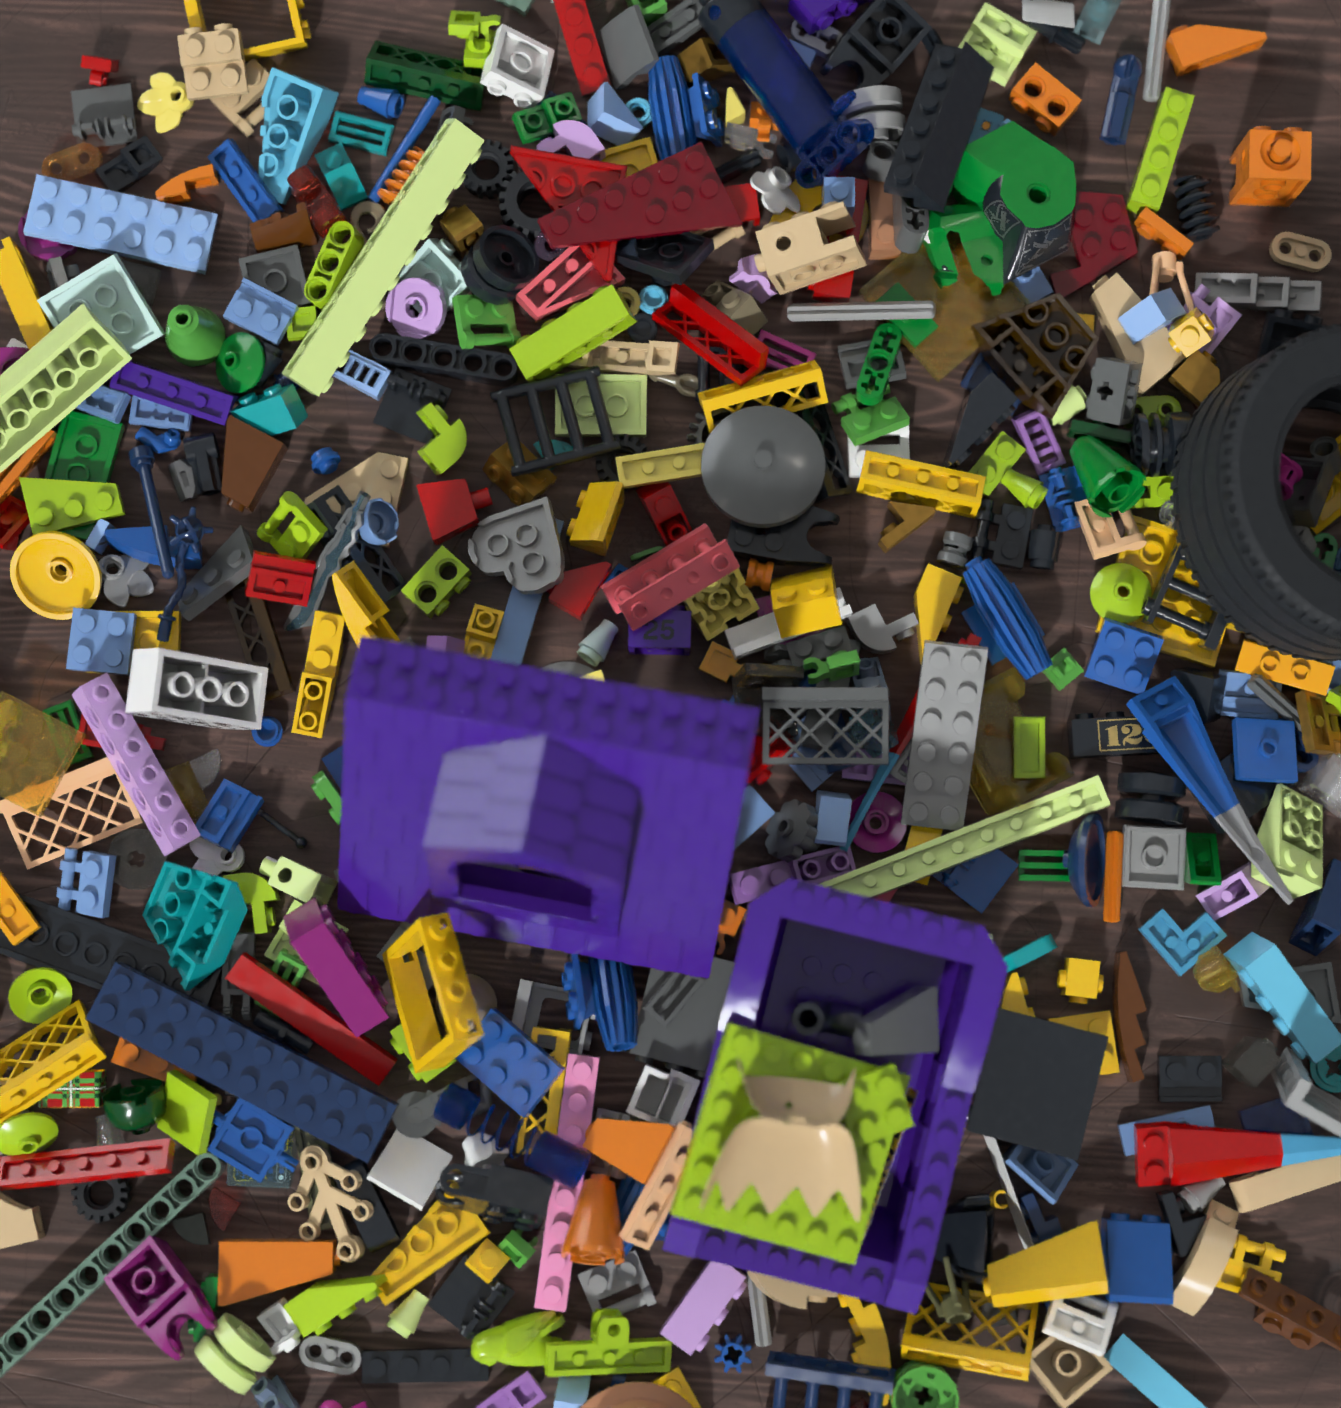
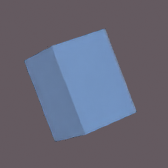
(1041, 1170)

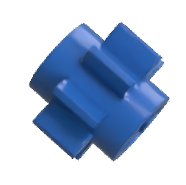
(736, 1343)

